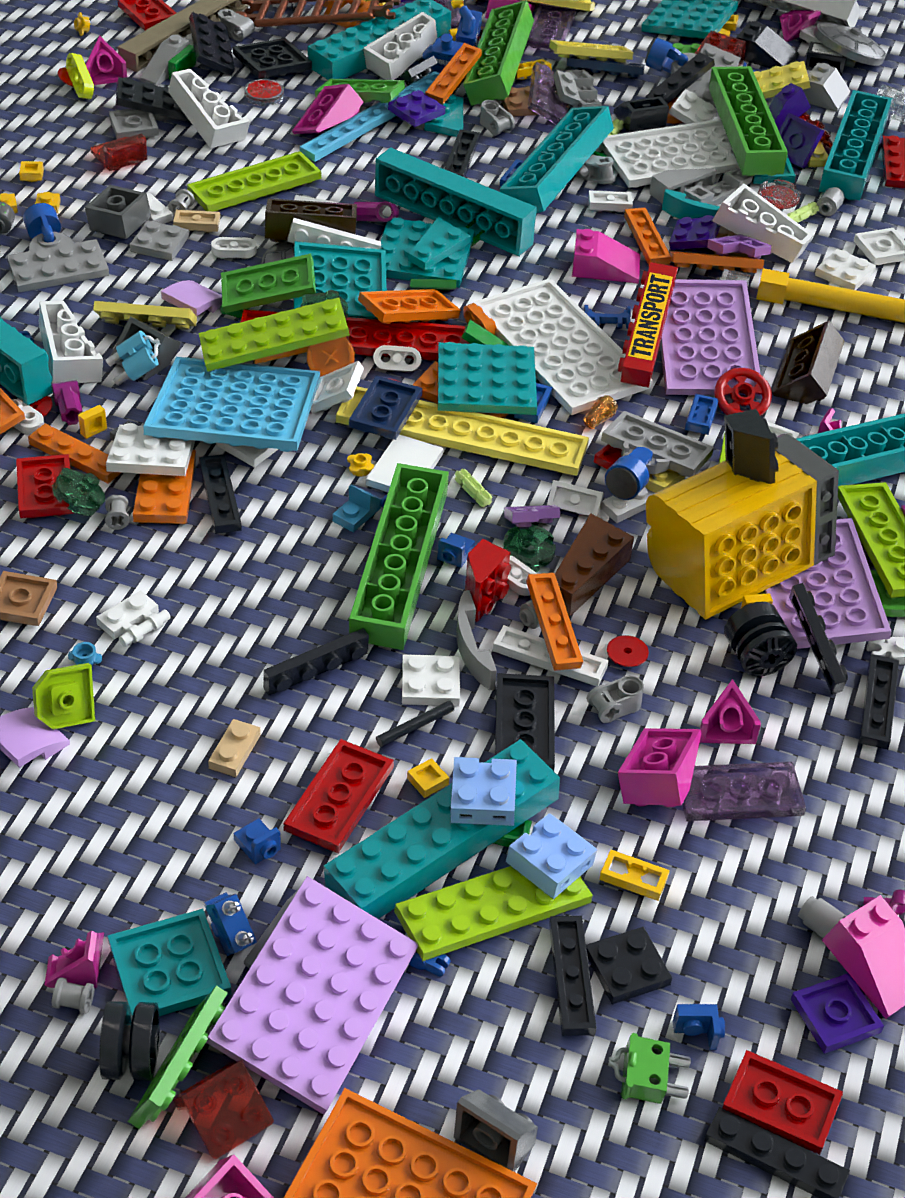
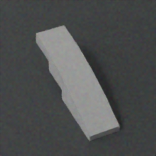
(585, 88)

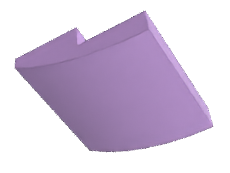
(192, 296)
(27, 737)

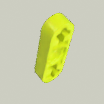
(79, 76)

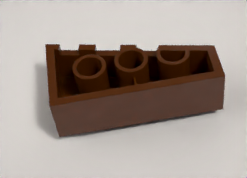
(592, 561)

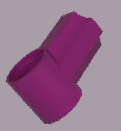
(374, 211)
(68, 400)

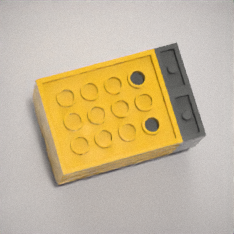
(740, 536)

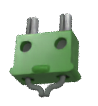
(647, 1070)

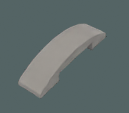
(720, 191)
(478, 662)

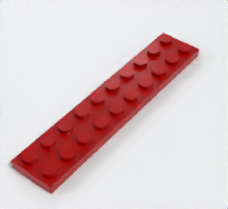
(370, 334)

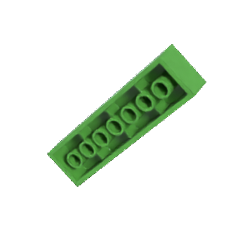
(502, 51)
(747, 121)
(399, 555)

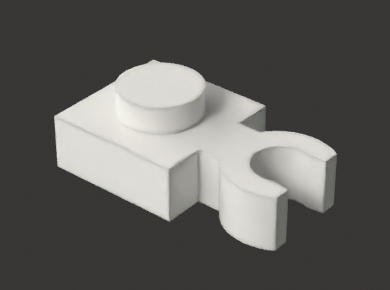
(892, 648)

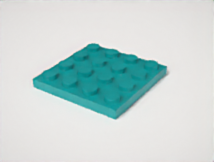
(689, 17)
(399, 240)
(347, 272)
(486, 378)

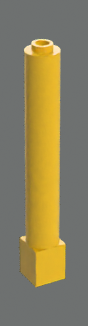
(777, 287)

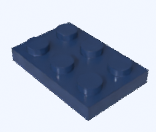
(385, 407)

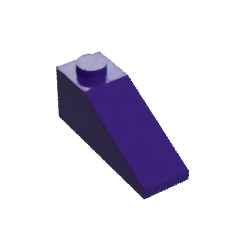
(788, 100)

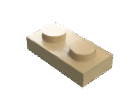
(197, 220)
(234, 748)

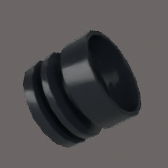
(760, 639)

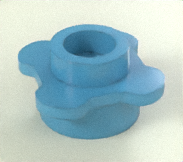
(84, 653)

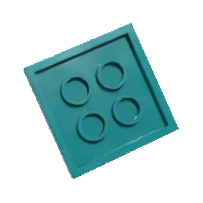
(169, 962)

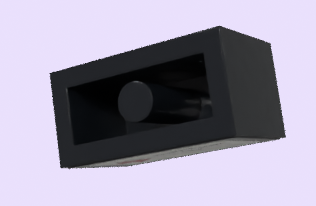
(822, 54)

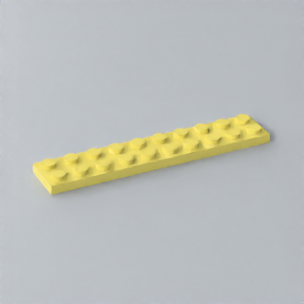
(487, 436)

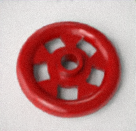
(740, 375)

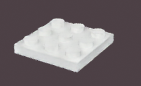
(146, 454)

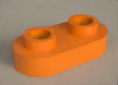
(477, 315)

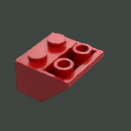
(487, 576)

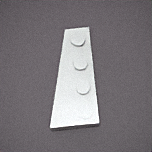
(400, 47)
(206, 110)
(756, 218)
(68, 349)

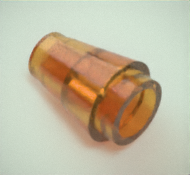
(601, 411)

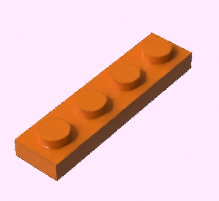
(454, 73)
(647, 236)
(80, 454)
(554, 621)

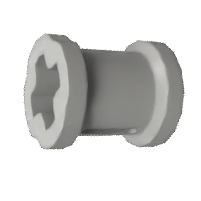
(179, 198)
(117, 512)
(72, 995)

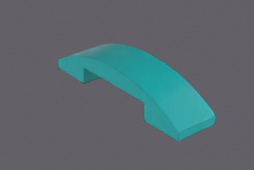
(680, 207)

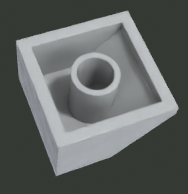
(826, 87)

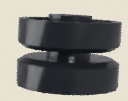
(129, 1040)

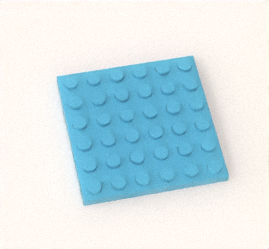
(233, 404)

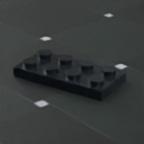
(211, 43)
(147, 98)
(526, 713)

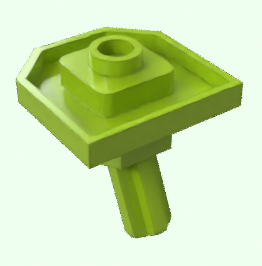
(65, 696)

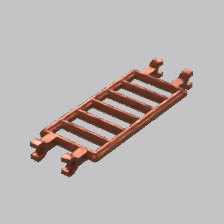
(315, 18)

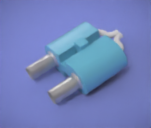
(136, 357)

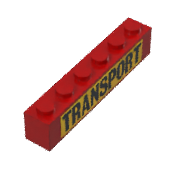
(648, 325)

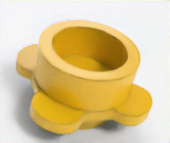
(82, 24)
(360, 464)

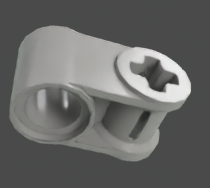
(238, 26)
(495, 117)
(597, 170)
(618, 698)

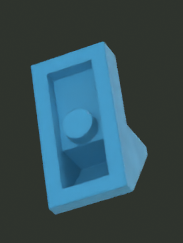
(357, 509)

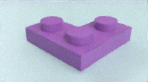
(739, 244)
(525, 515)

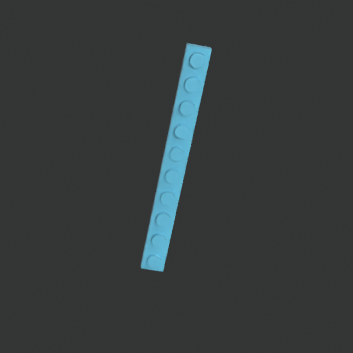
(359, 124)

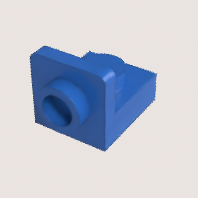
(454, 549)
(258, 841)
(699, 1019)

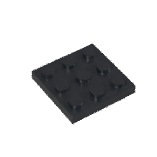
(272, 58)

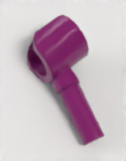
(897, 901)

